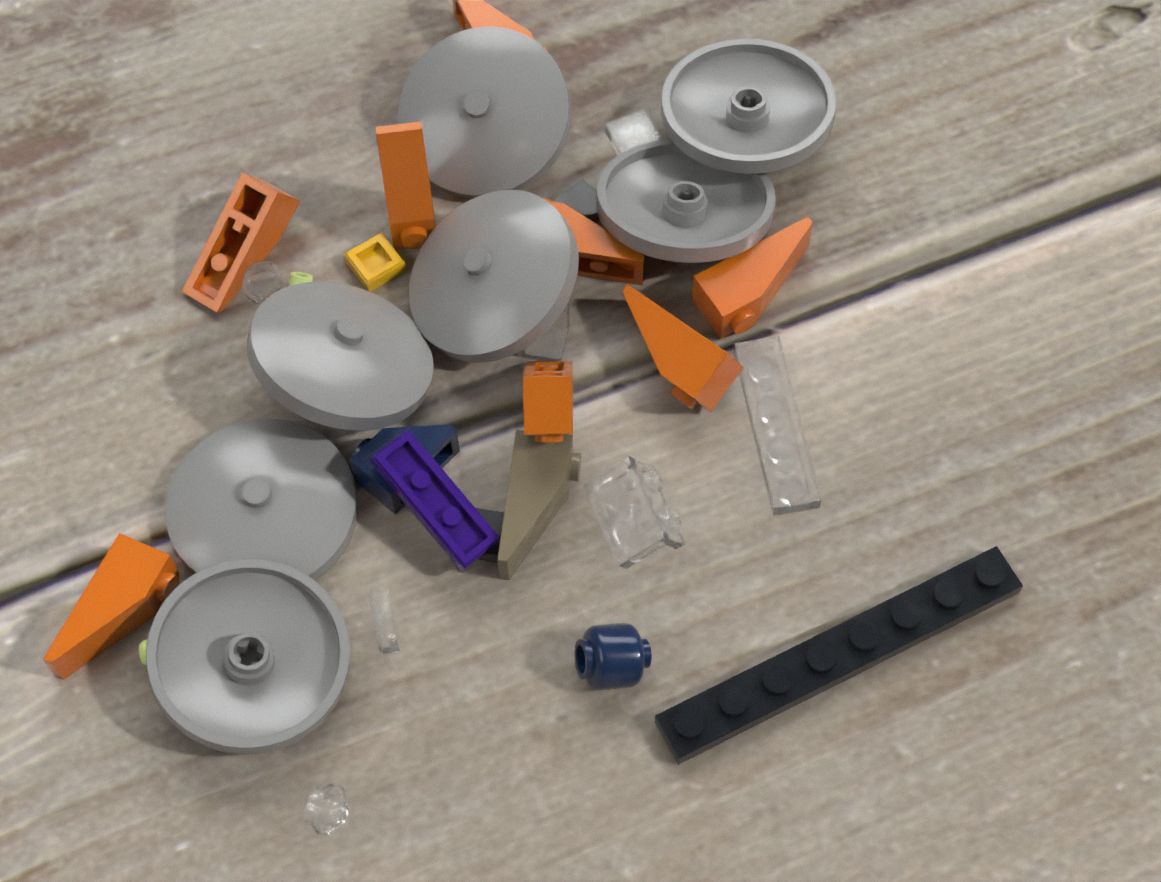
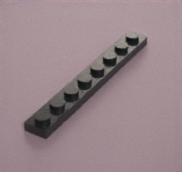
(837, 654)

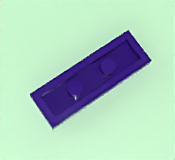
(435, 500)

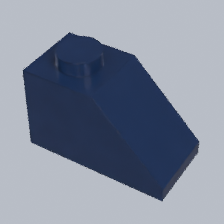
(438, 440)

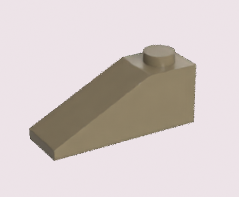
(534, 496)

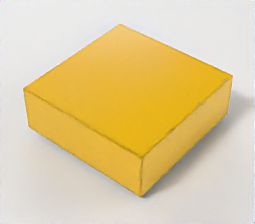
(375, 262)

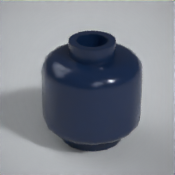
(612, 656)

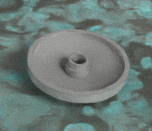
(748, 106)
(487, 110)
(681, 208)
(493, 276)
(339, 356)
(262, 495)
(248, 656)

